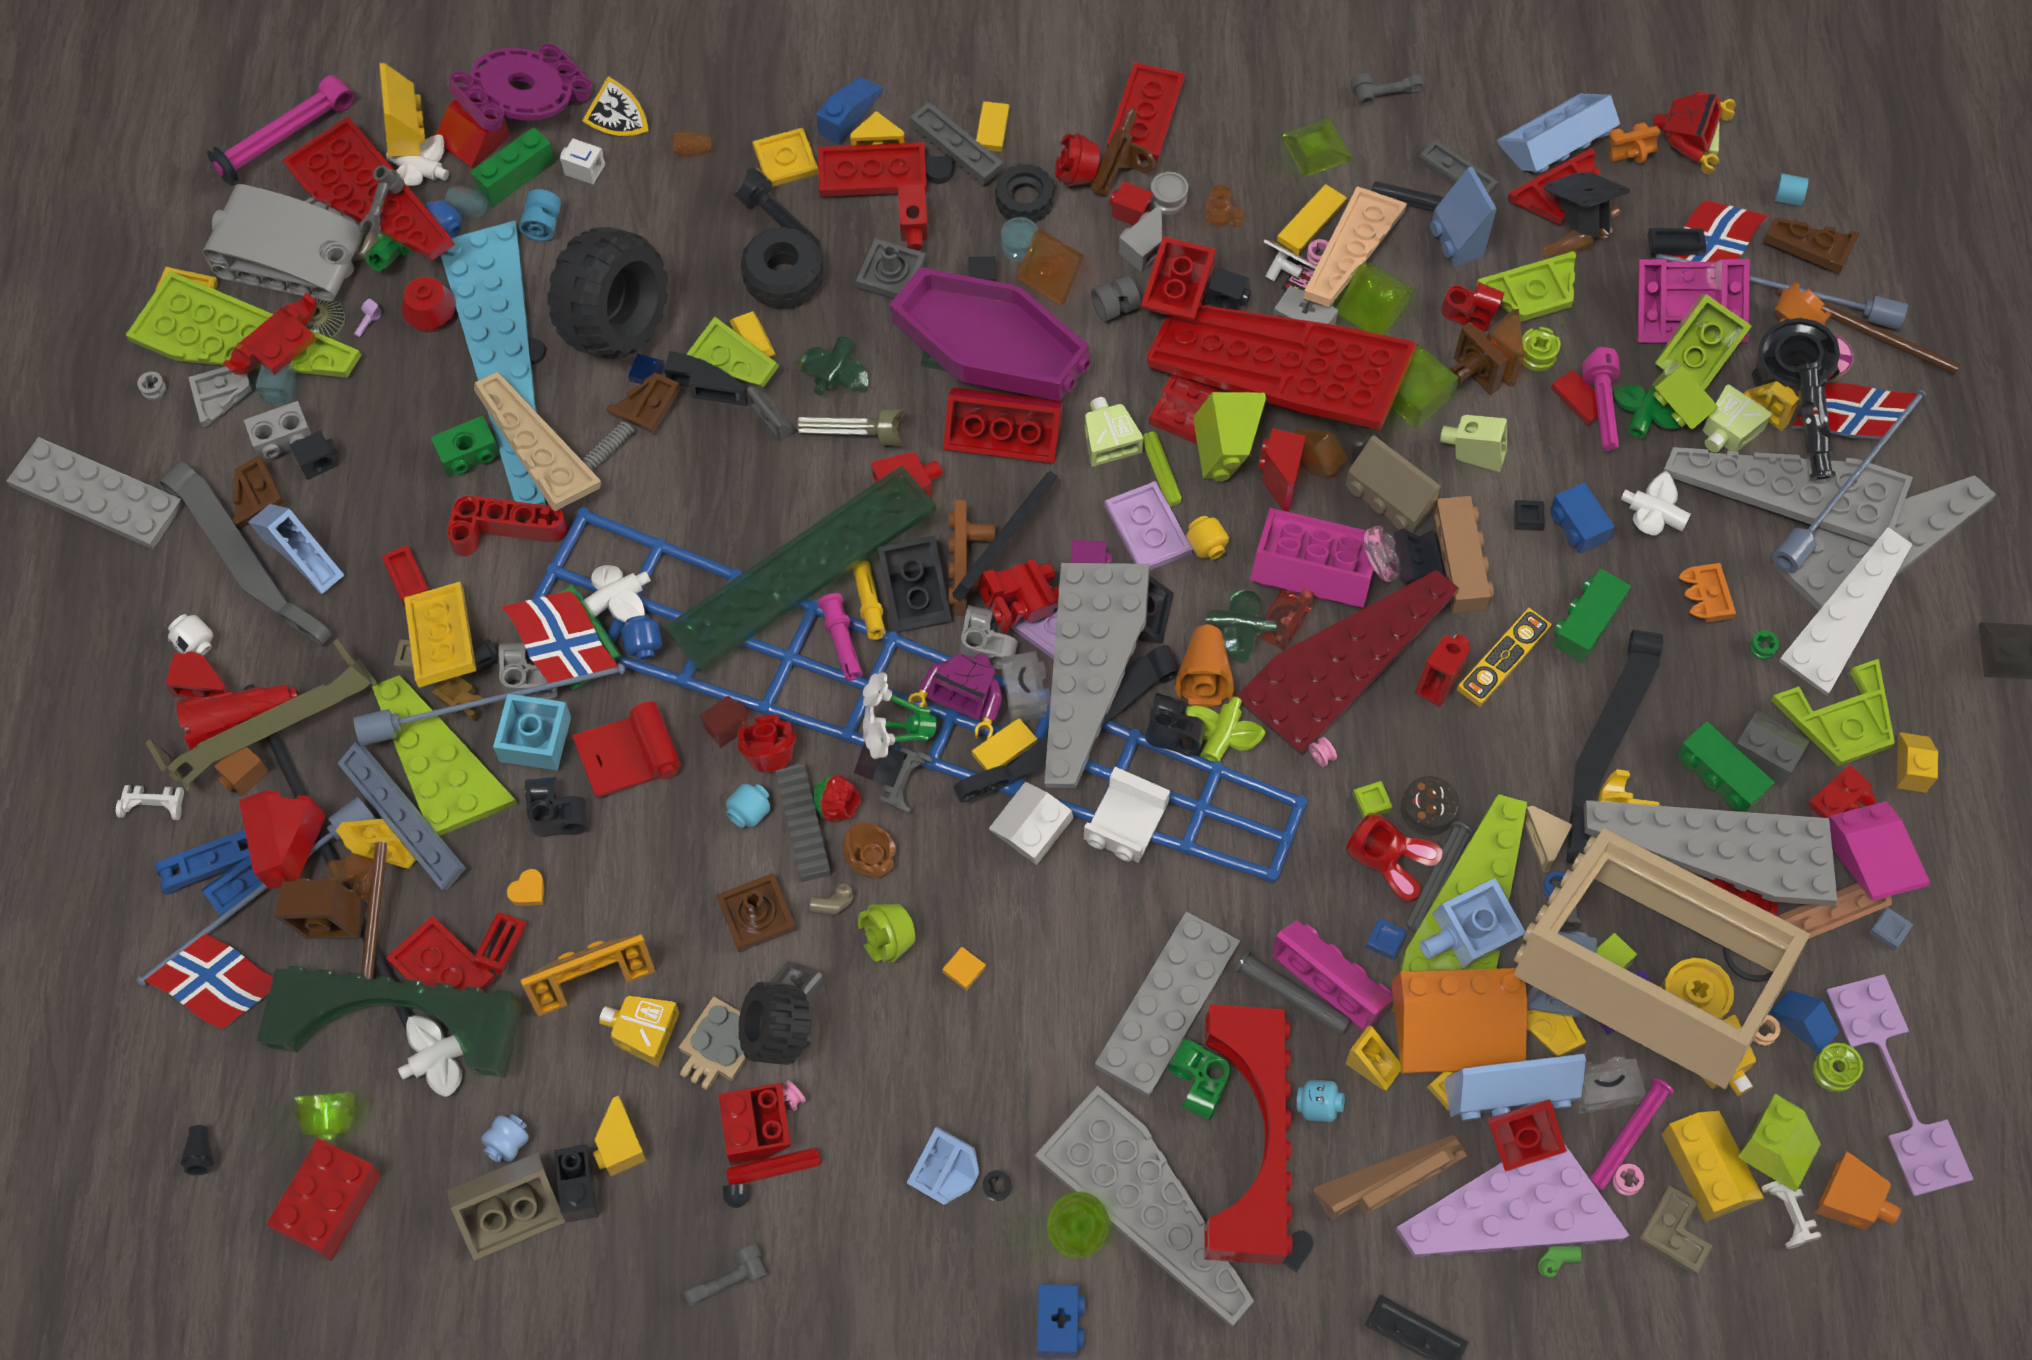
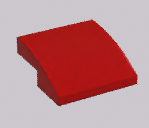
(1178, 405)

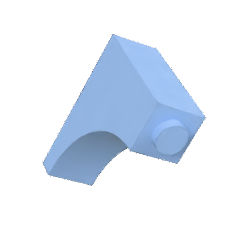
(289, 537)

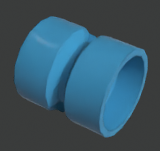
(540, 215)

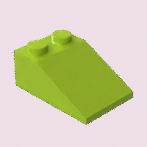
(1704, 339)

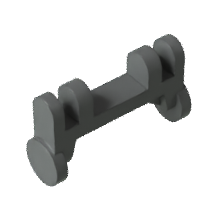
(896, 796)

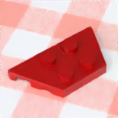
(1536, 200)

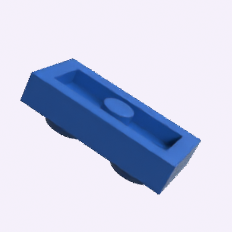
(232, 886)

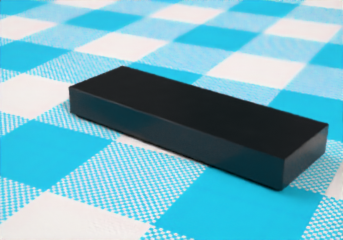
(1414, 1332)

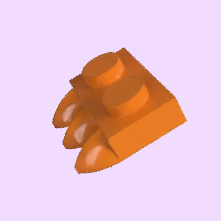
(1711, 592)

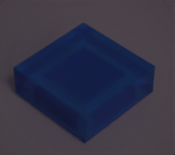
(644, 367)

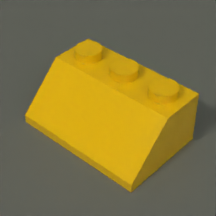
(401, 114)
(1711, 1164)

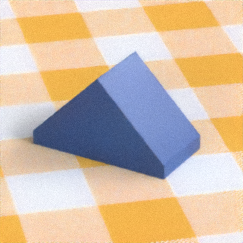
(1806, 1019)

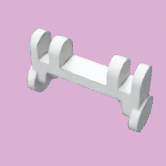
(168, 800)
(1801, 1227)

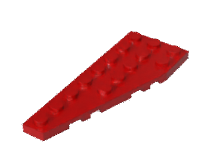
(339, 173)

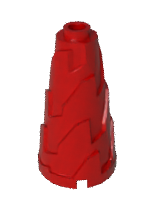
(216, 713)

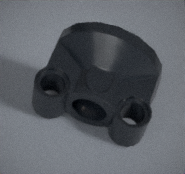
(1800, 343)

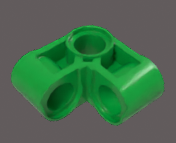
(1192, 1064)

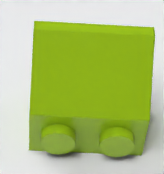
(1683, 395)
(1781, 1143)

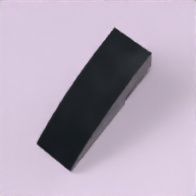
(704, 379)

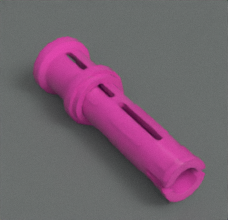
(837, 624)

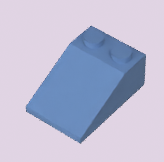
(1464, 219)

